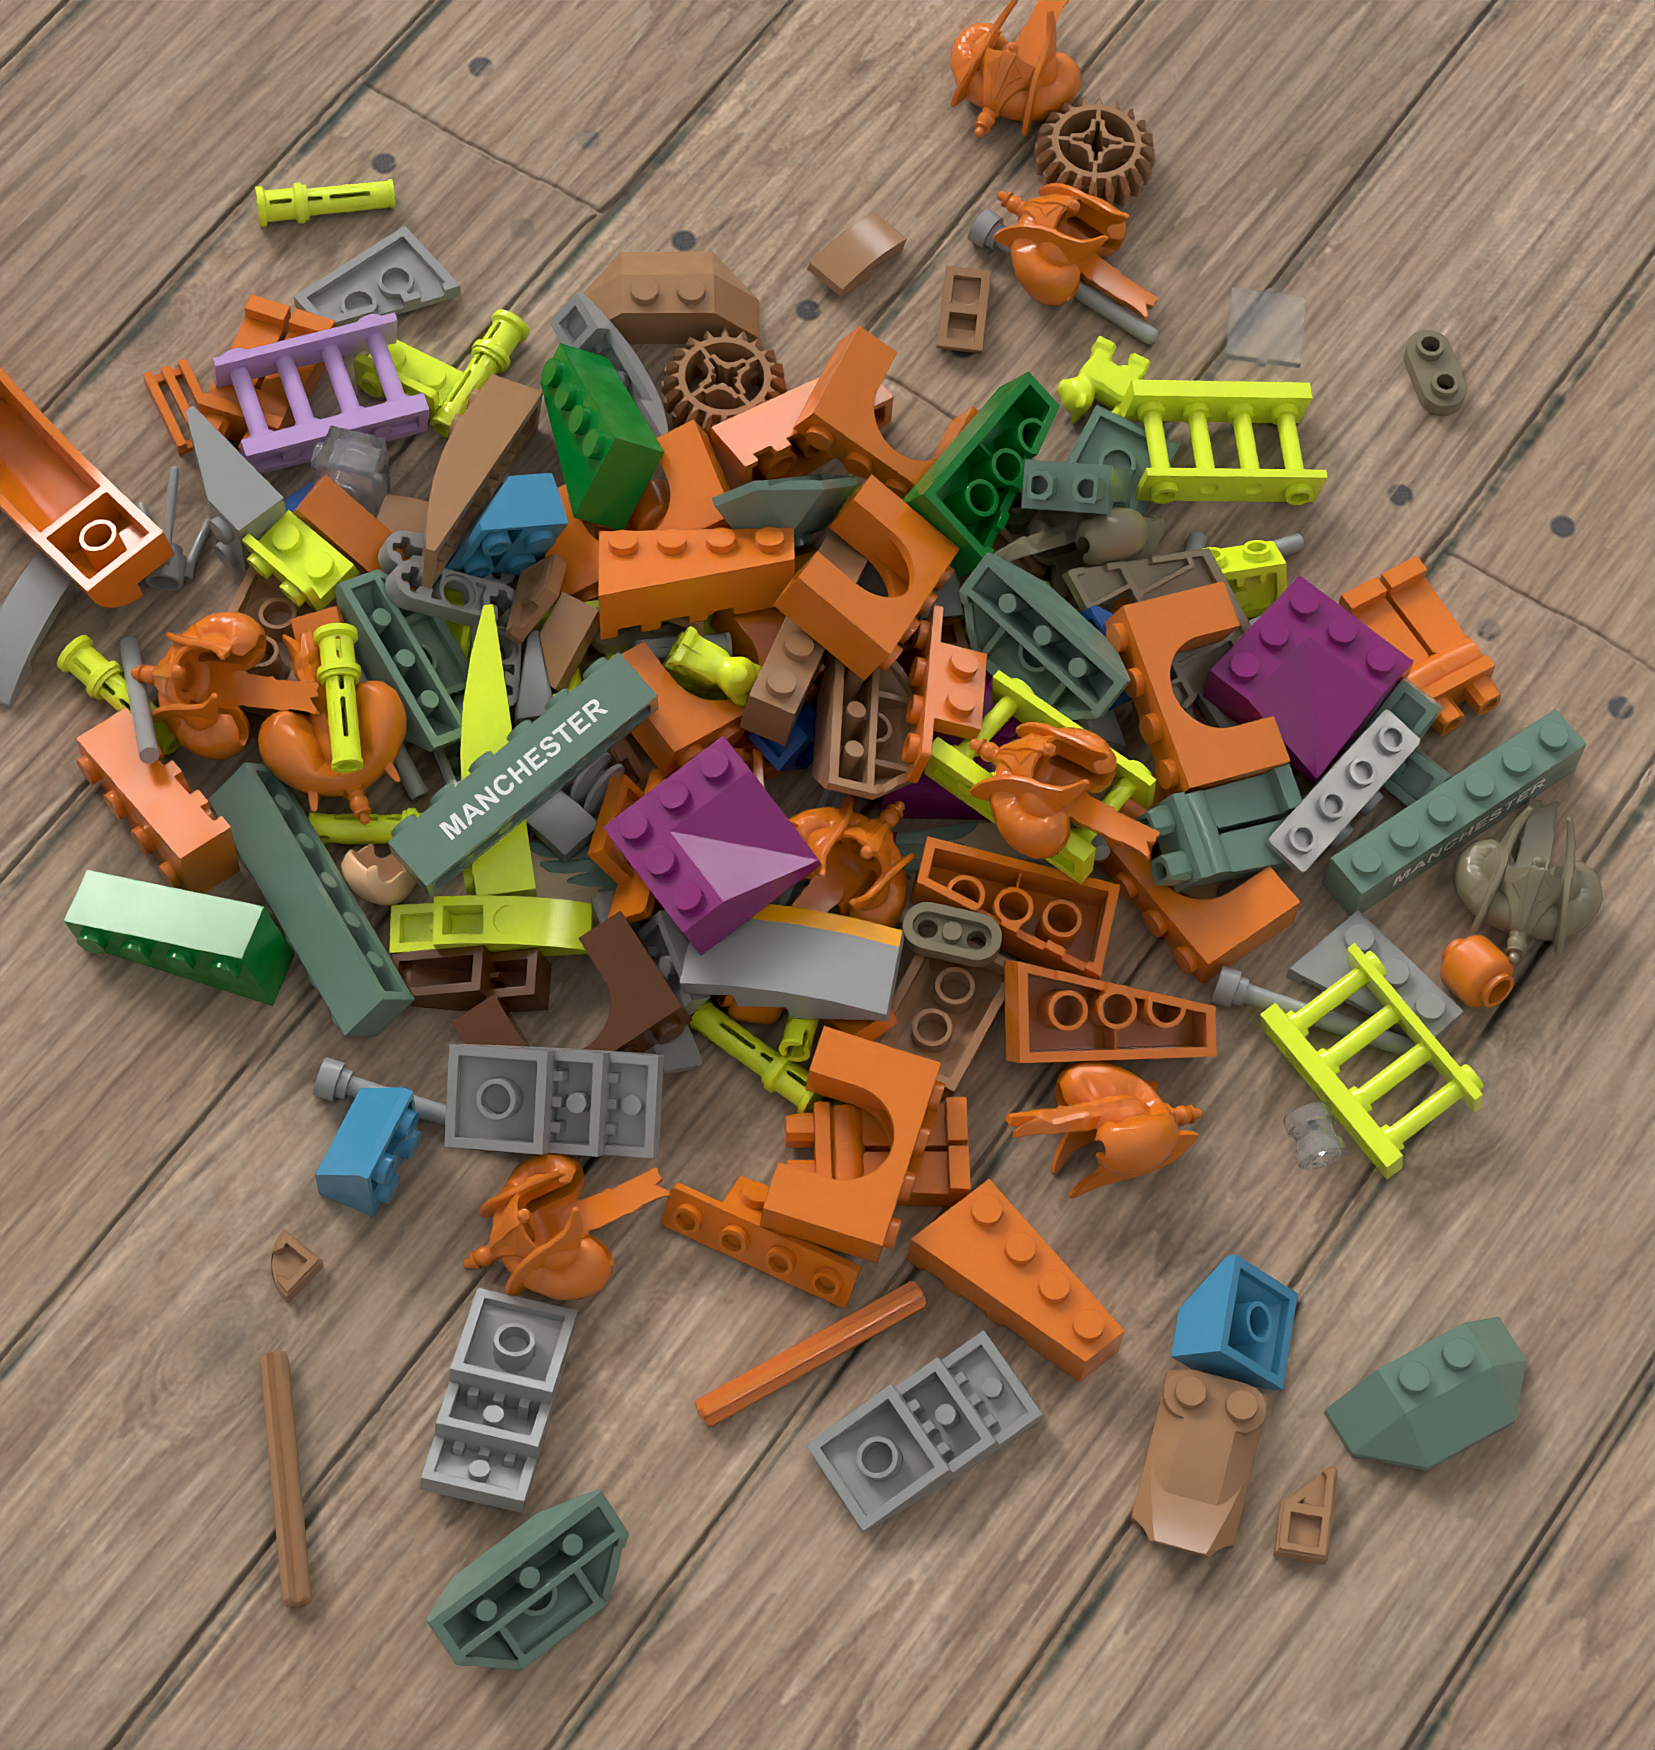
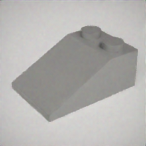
(234, 493)

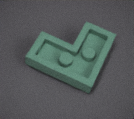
(1418, 772)

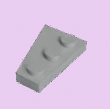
(382, 280)
(1328, 964)

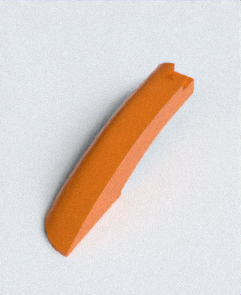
(72, 506)

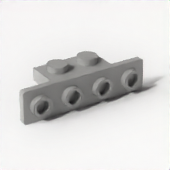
(1343, 792)
(668, 949)

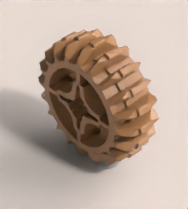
(1121, 146)
(728, 372)

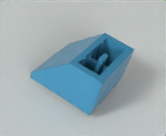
(513, 528)
(370, 1149)

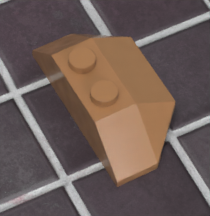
(674, 298)
(861, 730)

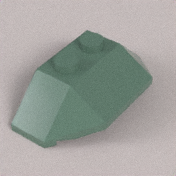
(794, 502)
(1040, 640)
(411, 656)
(1434, 1398)
(532, 1586)

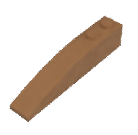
(474, 464)
(794, 660)

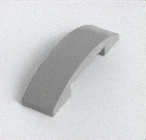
(588, 328)
(26, 621)

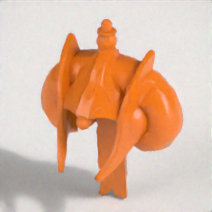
(1010, 76)
(1064, 240)
(207, 681)
(300, 747)
(1047, 783)
(858, 863)
(1112, 1107)
(545, 1229)

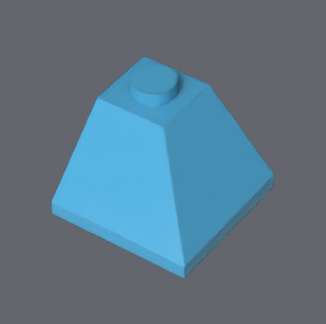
(1237, 1325)

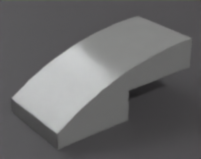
(562, 825)

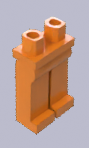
(264, 324)
(1417, 623)
(854, 1144)

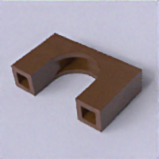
(641, 998)

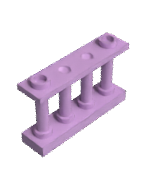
(291, 446)

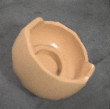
(376, 878)

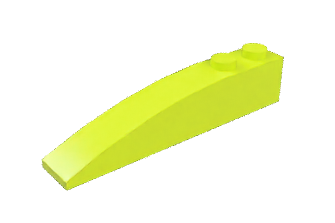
(485, 726)

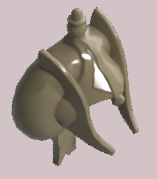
(1085, 540)
(1523, 894)

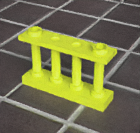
(1230, 402)
(958, 773)
(1352, 1106)

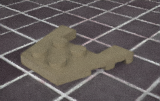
(1157, 578)

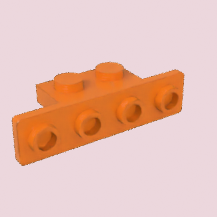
(946, 694)
(631, 893)
(736, 1232)

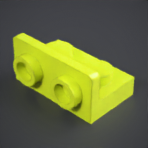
(416, 372)
(300, 561)
(1253, 573)

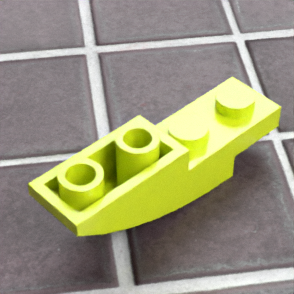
(492, 921)

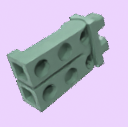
(1075, 487)
(1221, 830)

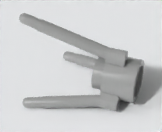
(178, 568)

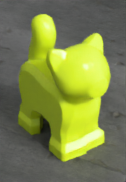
(1100, 380)
(711, 666)

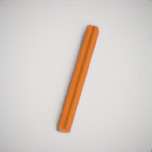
(810, 1353)

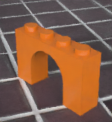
(843, 420)
(693, 481)
(845, 617)
(689, 723)
(1184, 750)
(1201, 930)
(859, 1212)

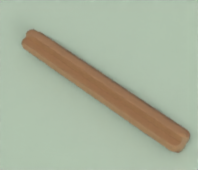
(285, 1479)

